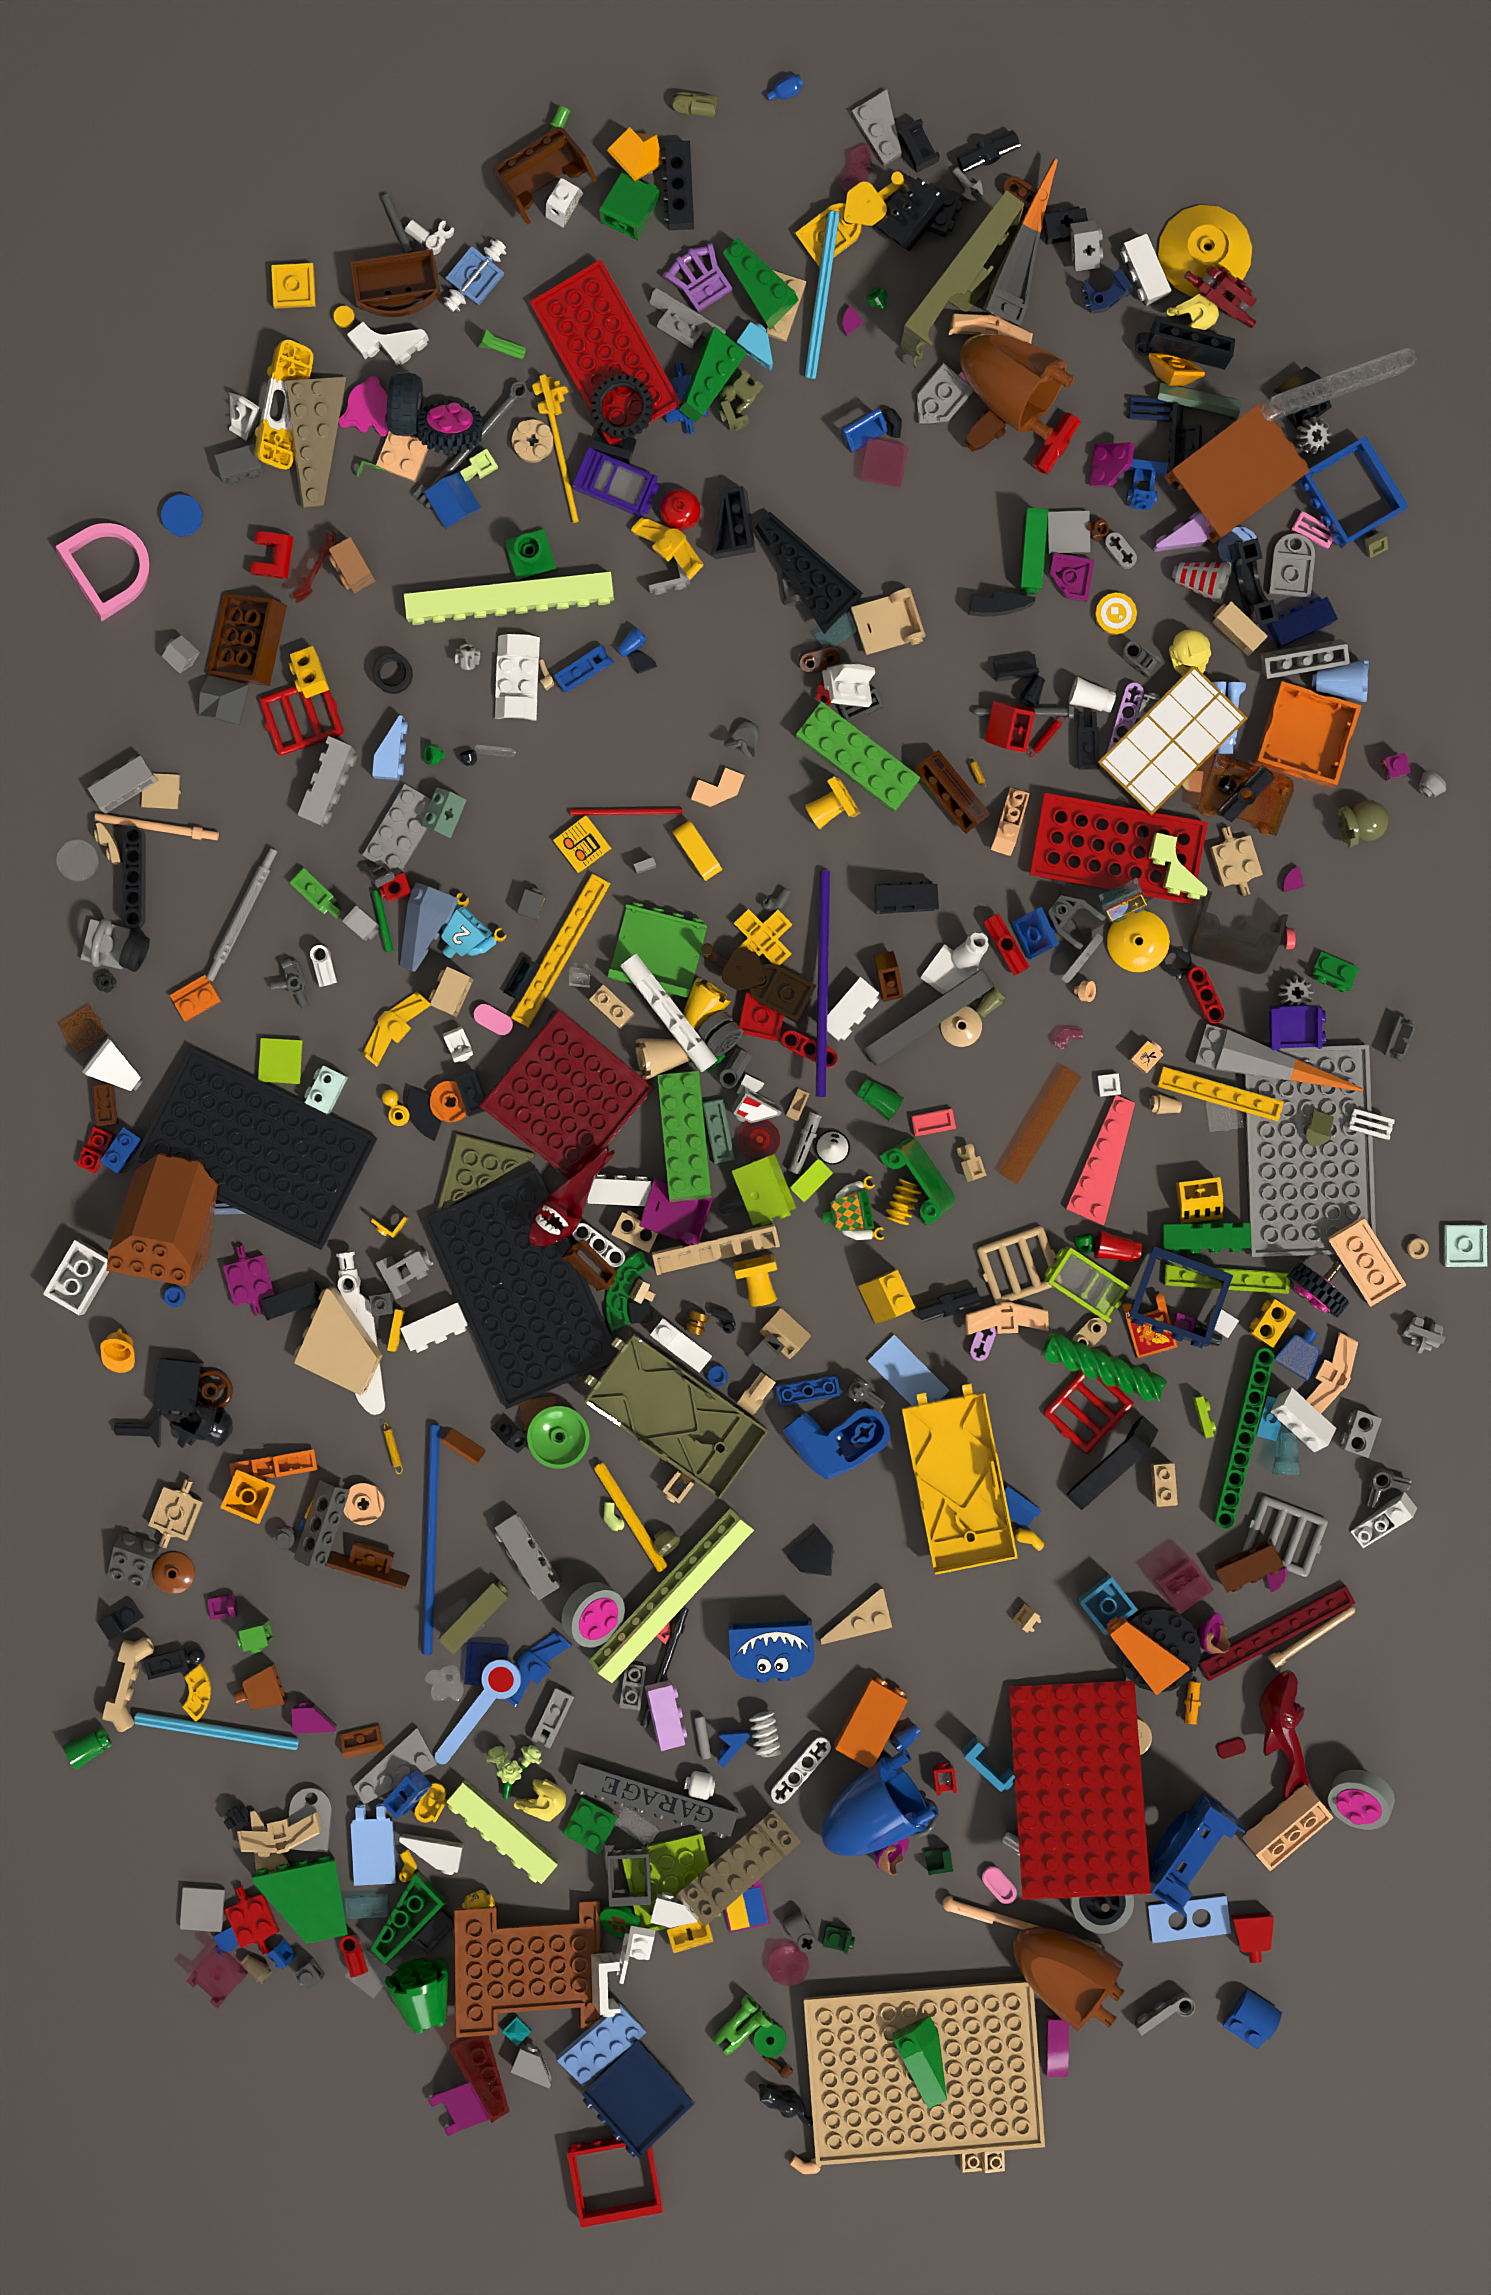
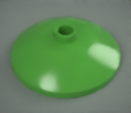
(543, 1440)

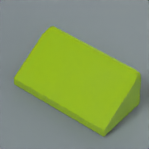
(811, 1180)

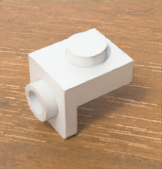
(458, 1044)

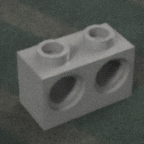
(1367, 1435)

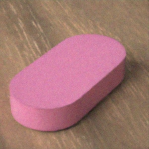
(493, 1019)
(999, 1884)

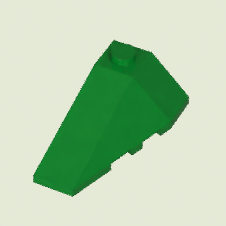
(923, 2058)

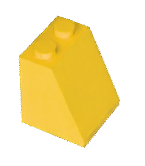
(886, 1296)

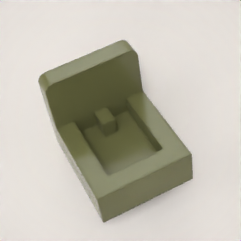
(726, 414)

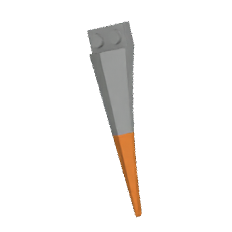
(1234, 1053)

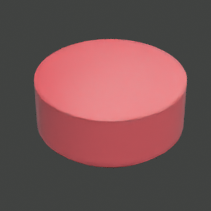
(1289, 938)

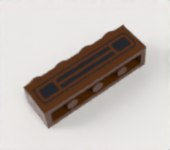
(952, 791)

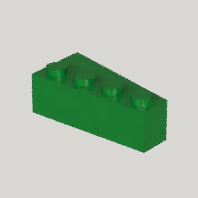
(764, 287)
(411, 1914)

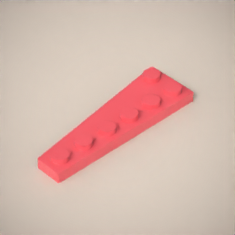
(1097, 1180)

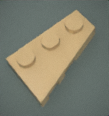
(783, 327)

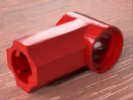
(354, 1957)

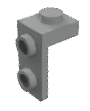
(677, 584)

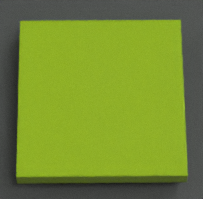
(280, 1061)

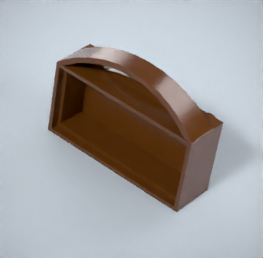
(395, 275)

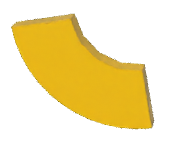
(199, 1692)

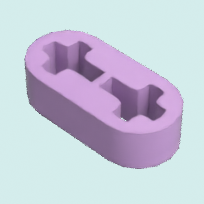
(987, 1344)

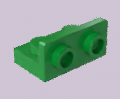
(1334, 971)

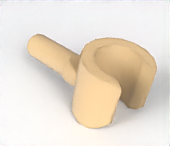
(547, 681)

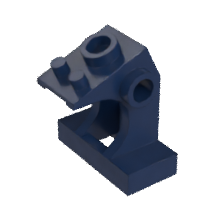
(1120, 288)

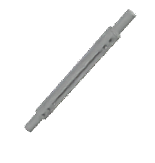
(241, 914)

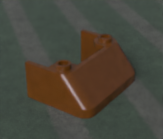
(538, 165)

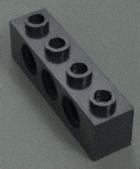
(678, 152)

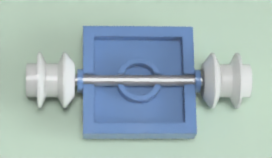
(475, 275)

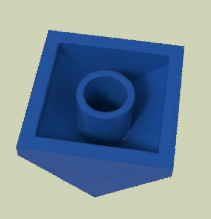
(452, 499)

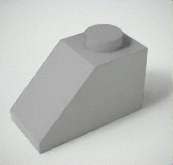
(361, 923)

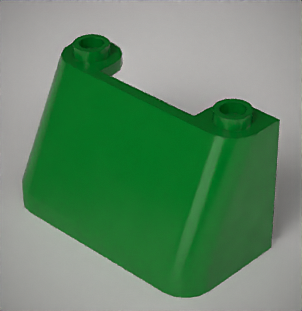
(914, 1156)

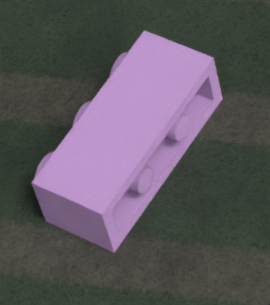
(666, 1715)

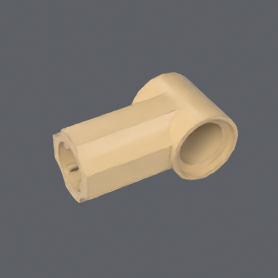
(753, 1397)

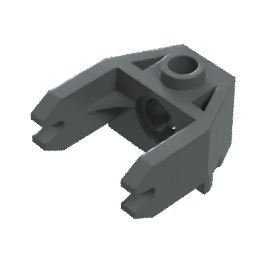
(1072, 905)

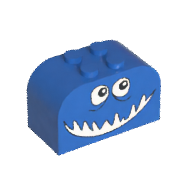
(771, 1649)

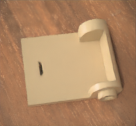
(890, 620)

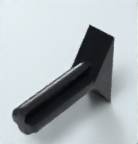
(152, 1430)

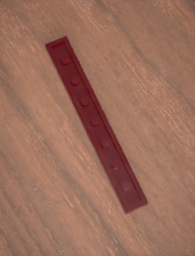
(1277, 1632)

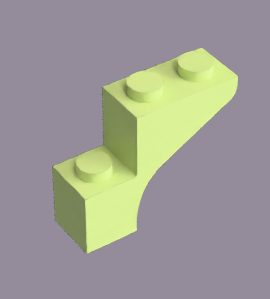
(1177, 877)

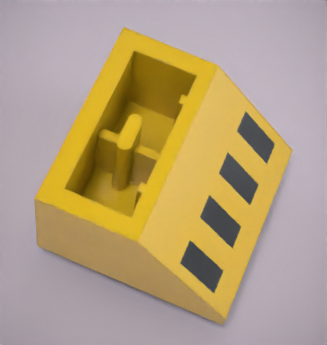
(1200, 1200)

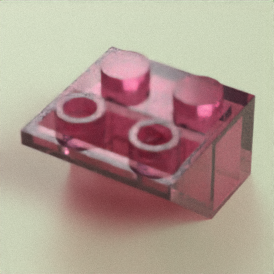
(1185, 1584)

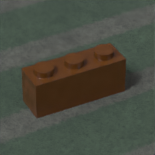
(1249, 1566)

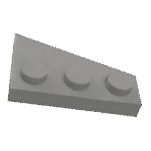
(878, 126)

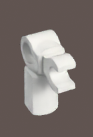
(423, 236)

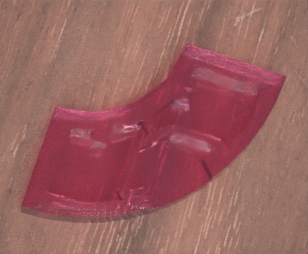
(859, 168)

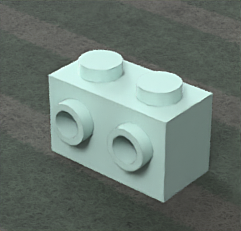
(325, 1089)

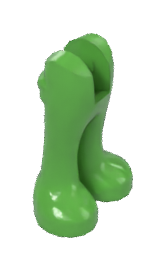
(735, 2037)

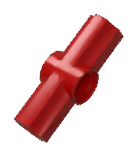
(1056, 443)
(999, 932)

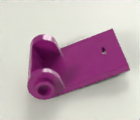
(676, 1220)

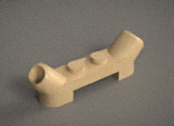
(130, 1654)

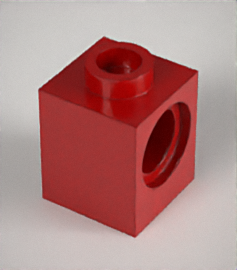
(405, 889)

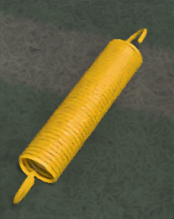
(392, 1447)

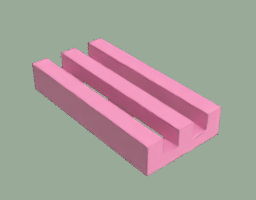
(1314, 539)

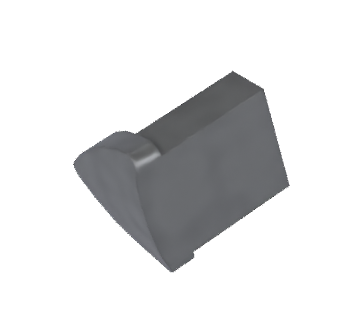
(791, 595)

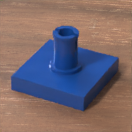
(1035, 933)

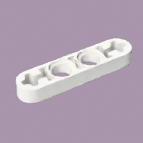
(803, 1771)

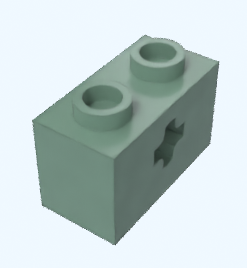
(443, 812)

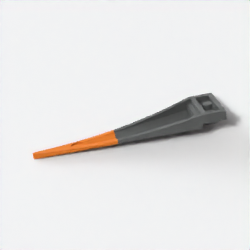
(1013, 280)

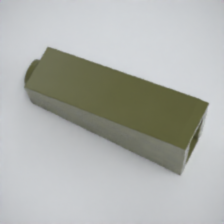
(473, 1616)

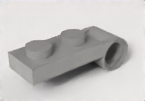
(1163, 2010)

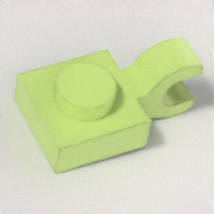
(480, 464)

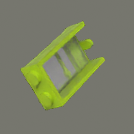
(1086, 1283)

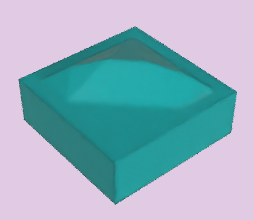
(517, 2030)

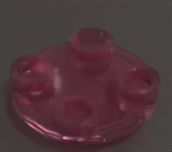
(788, 1965)

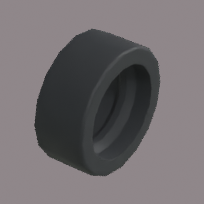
(394, 689)

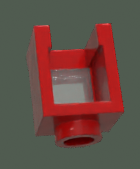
(944, 1778)

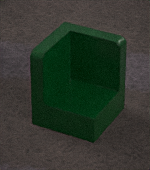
(938, 1860)

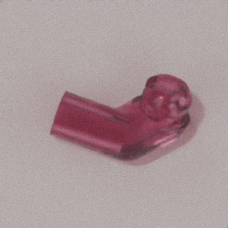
(1065, 1037)

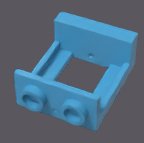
(971, 1754)

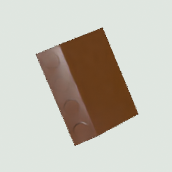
(246, 638)

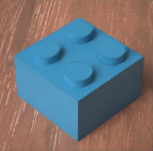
(1105, 1602)

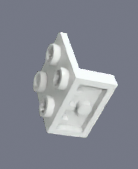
(637, 1945)

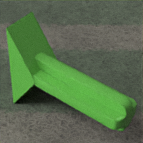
(489, 341)

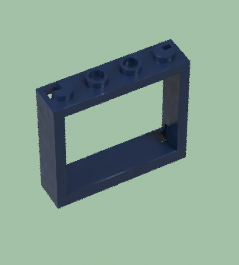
(1190, 1265)

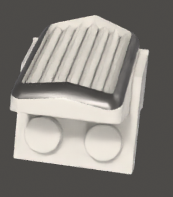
(849, 683)

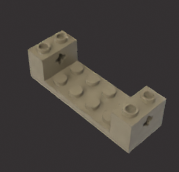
(738, 1868)

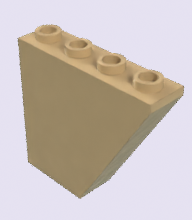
(338, 1345)

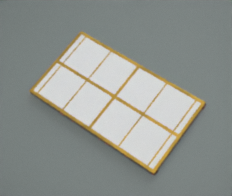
(1172, 740)

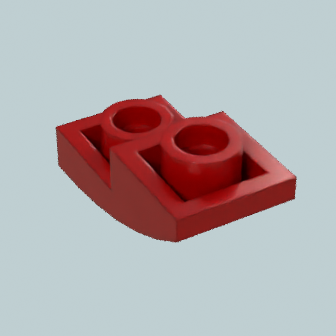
(95, 1149)

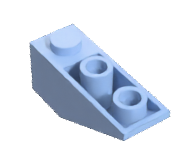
(388, 756)

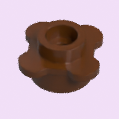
(1103, 529)

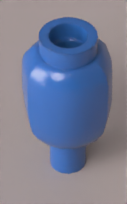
(786, 87)

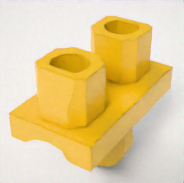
(553, 394)

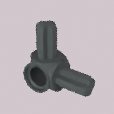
(860, 1392)
(1389, 1481)

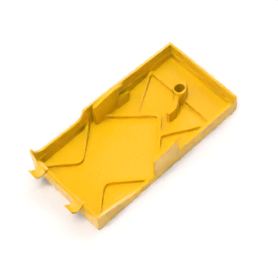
(959, 1481)

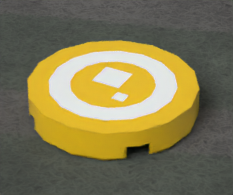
(1116, 613)

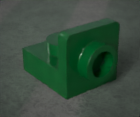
(838, 1938)

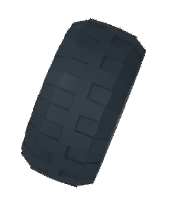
(404, 403)

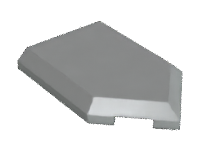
(942, 396)

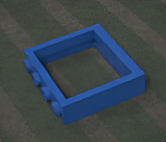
(1378, 473)

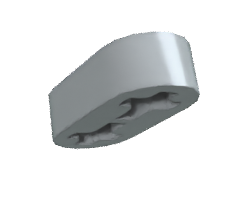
(1124, 547)

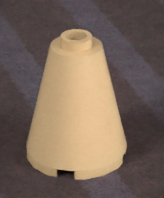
(659, 1055)

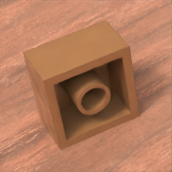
(353, 567)

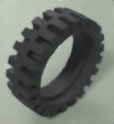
(598, 399)

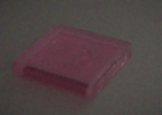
(884, 463)

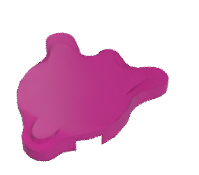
(367, 408)

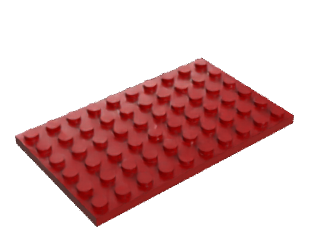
(1079, 1790)

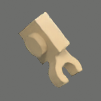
(972, 1165)

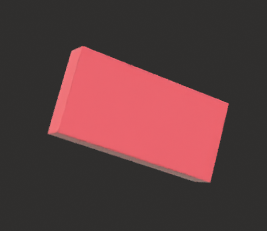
(933, 1122)

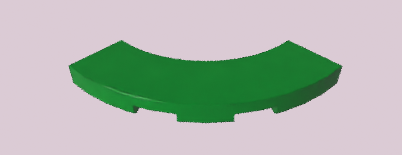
(618, 1293)

